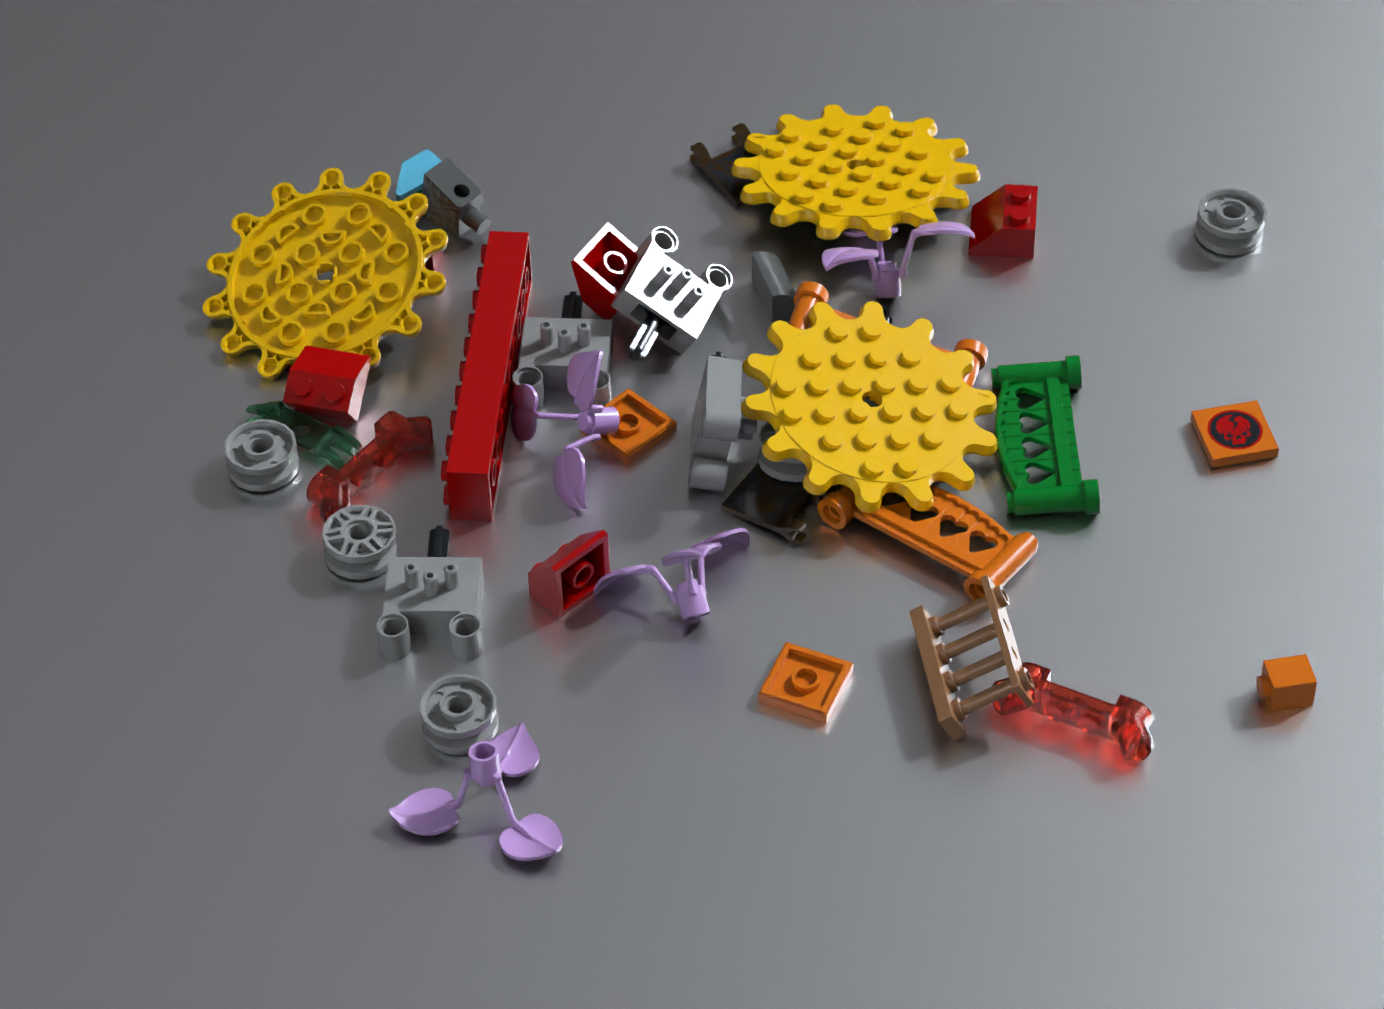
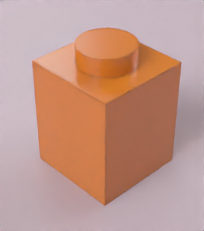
(1287, 682)

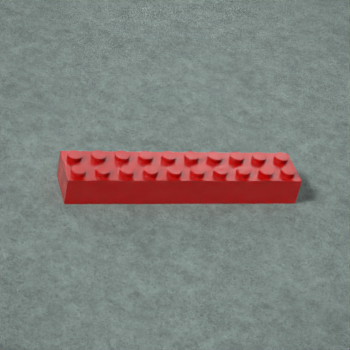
(486, 377)

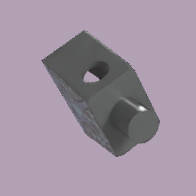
(453, 200)

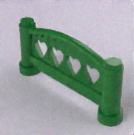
(1064, 489)

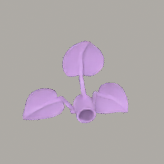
(887, 274)
(594, 420)
(689, 594)
(511, 754)

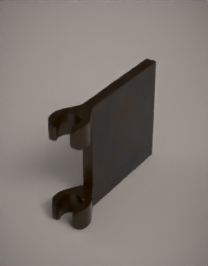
(720, 166)
(771, 503)

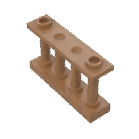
(937, 656)

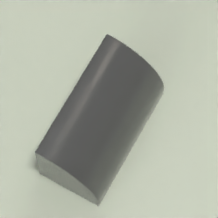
(772, 286)

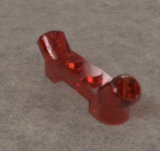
(394, 436)
(1123, 723)

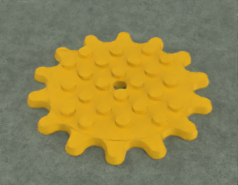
(855, 172)
(339, 229)
(820, 414)

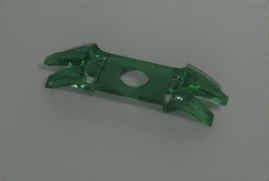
(318, 439)

